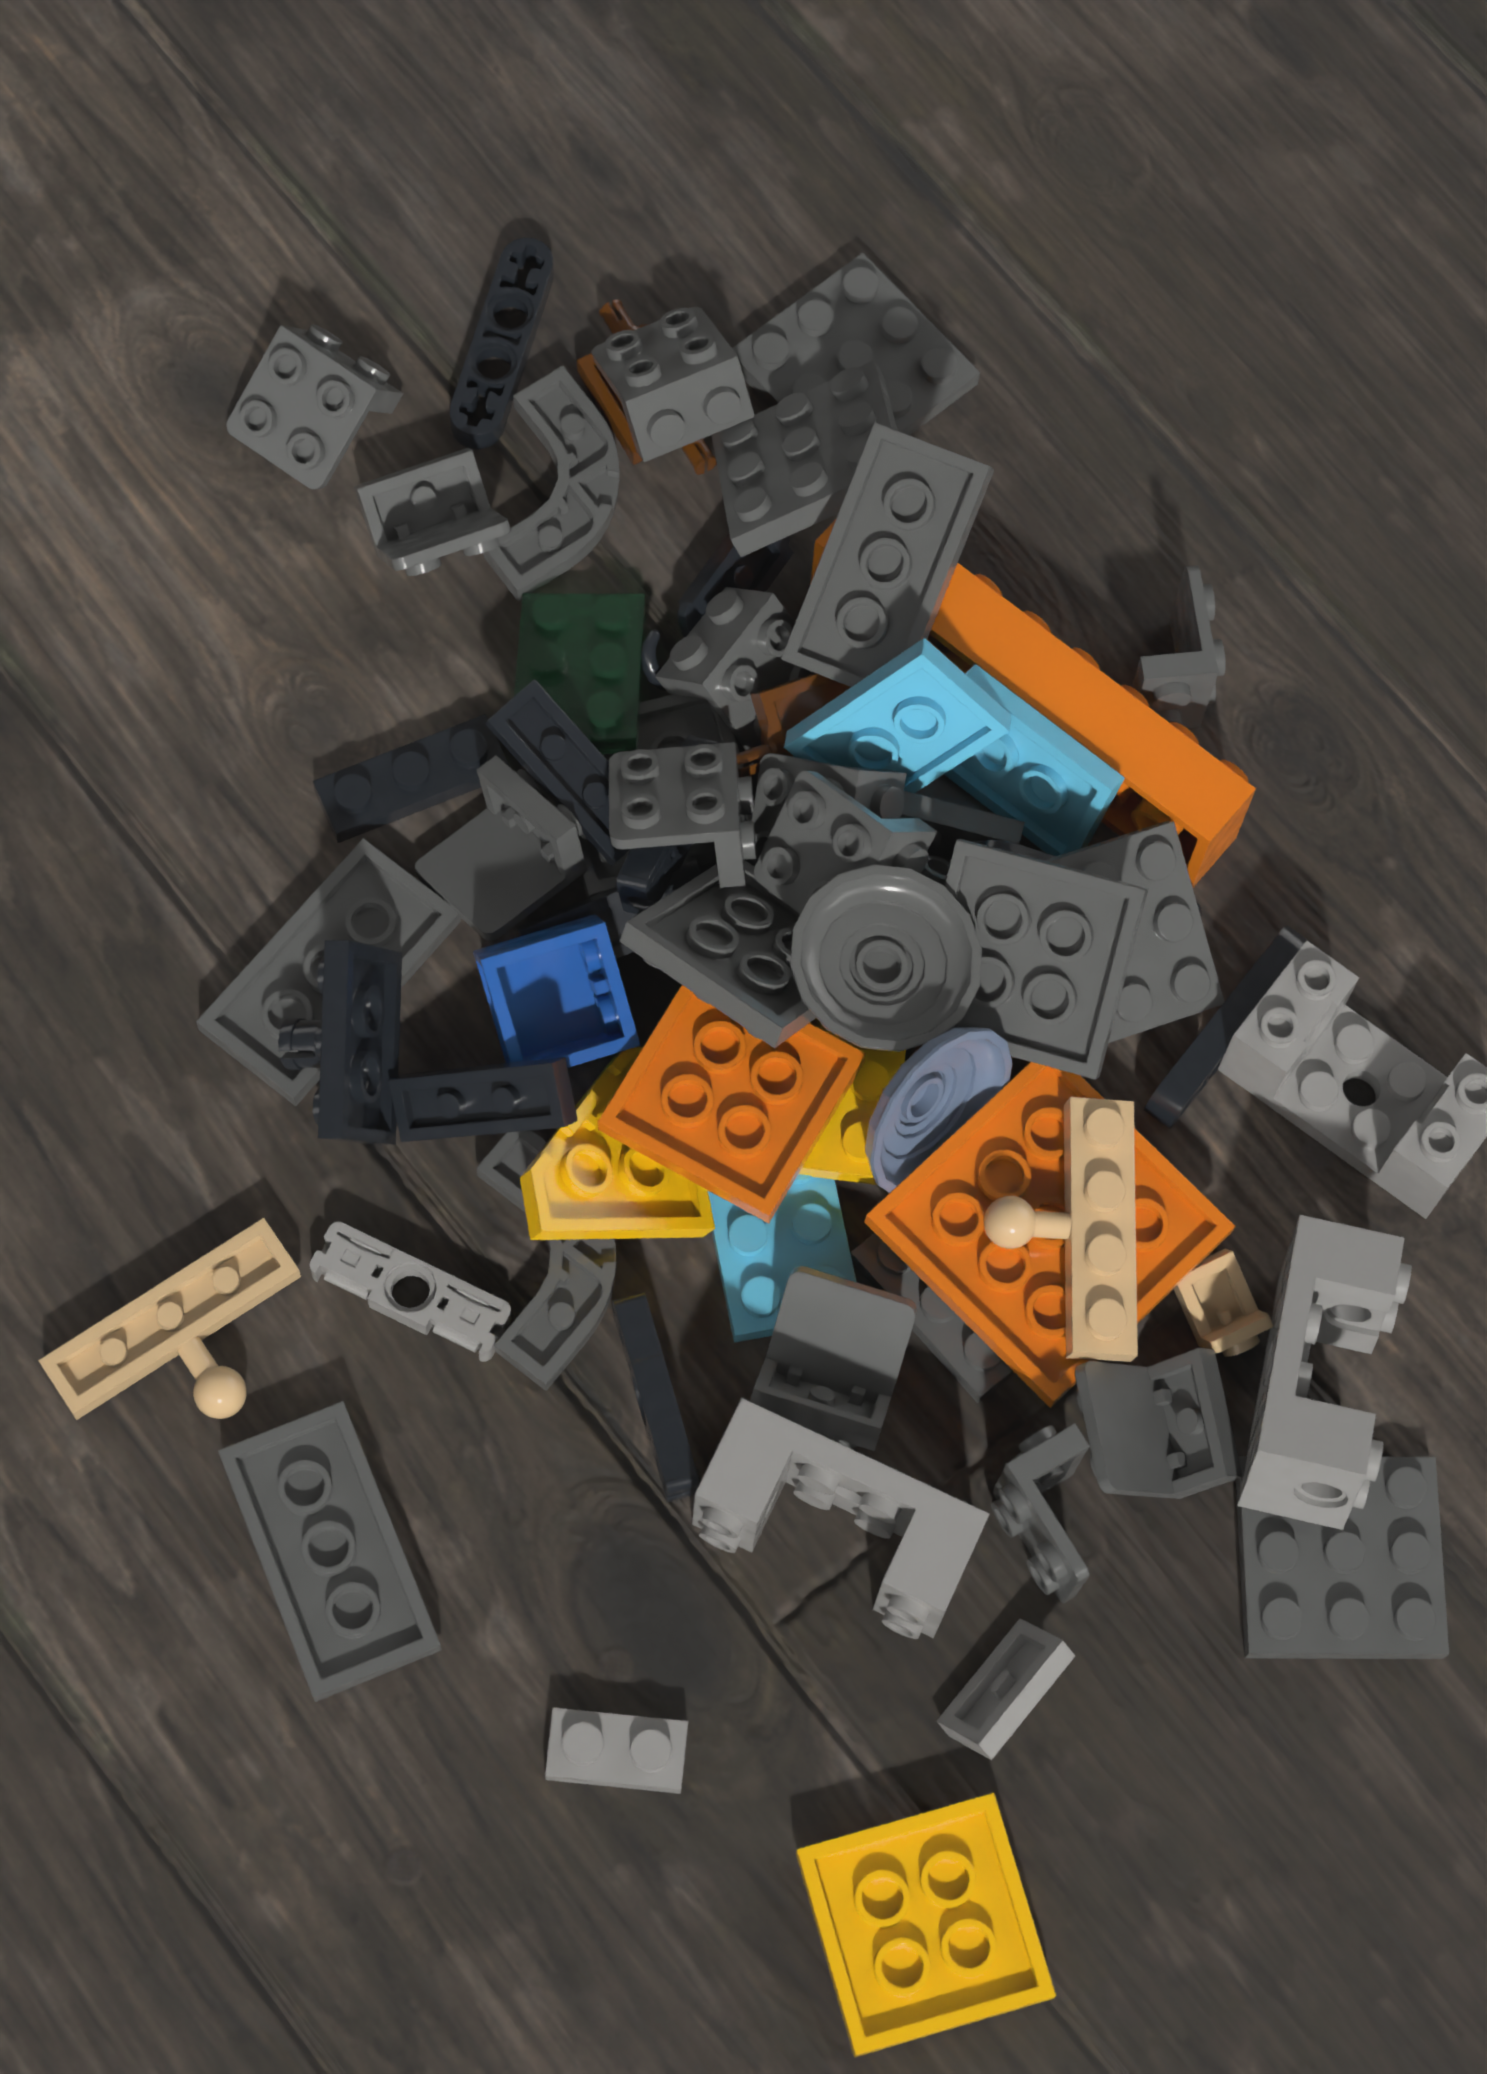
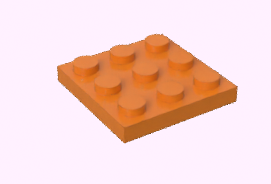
(730, 1104)

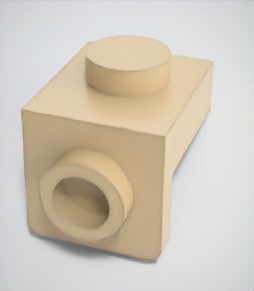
(1221, 1306)

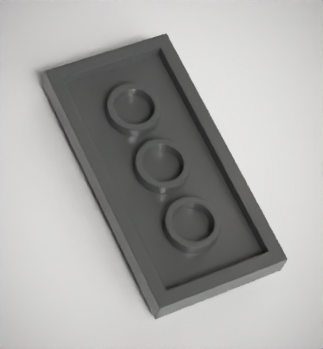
(887, 556)
(360, 901)
(329, 1551)

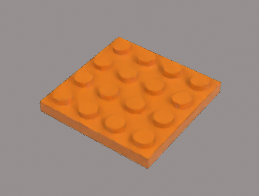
(1018, 1294)

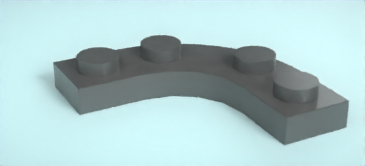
(584, 494)
(574, 1290)

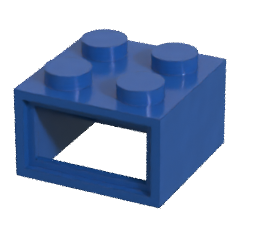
(557, 994)

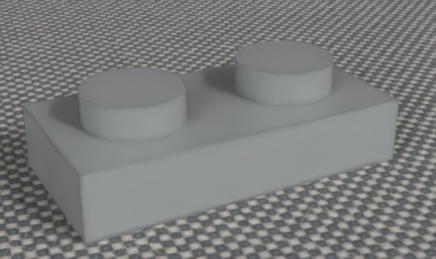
(1005, 1688)
(616, 1750)

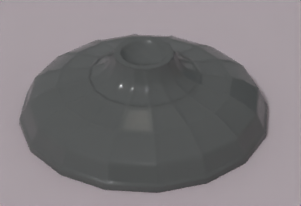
(885, 958)

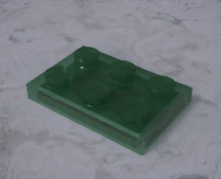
(587, 660)

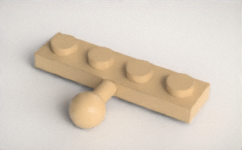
(1095, 1227)
(173, 1323)

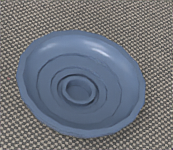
(933, 1099)

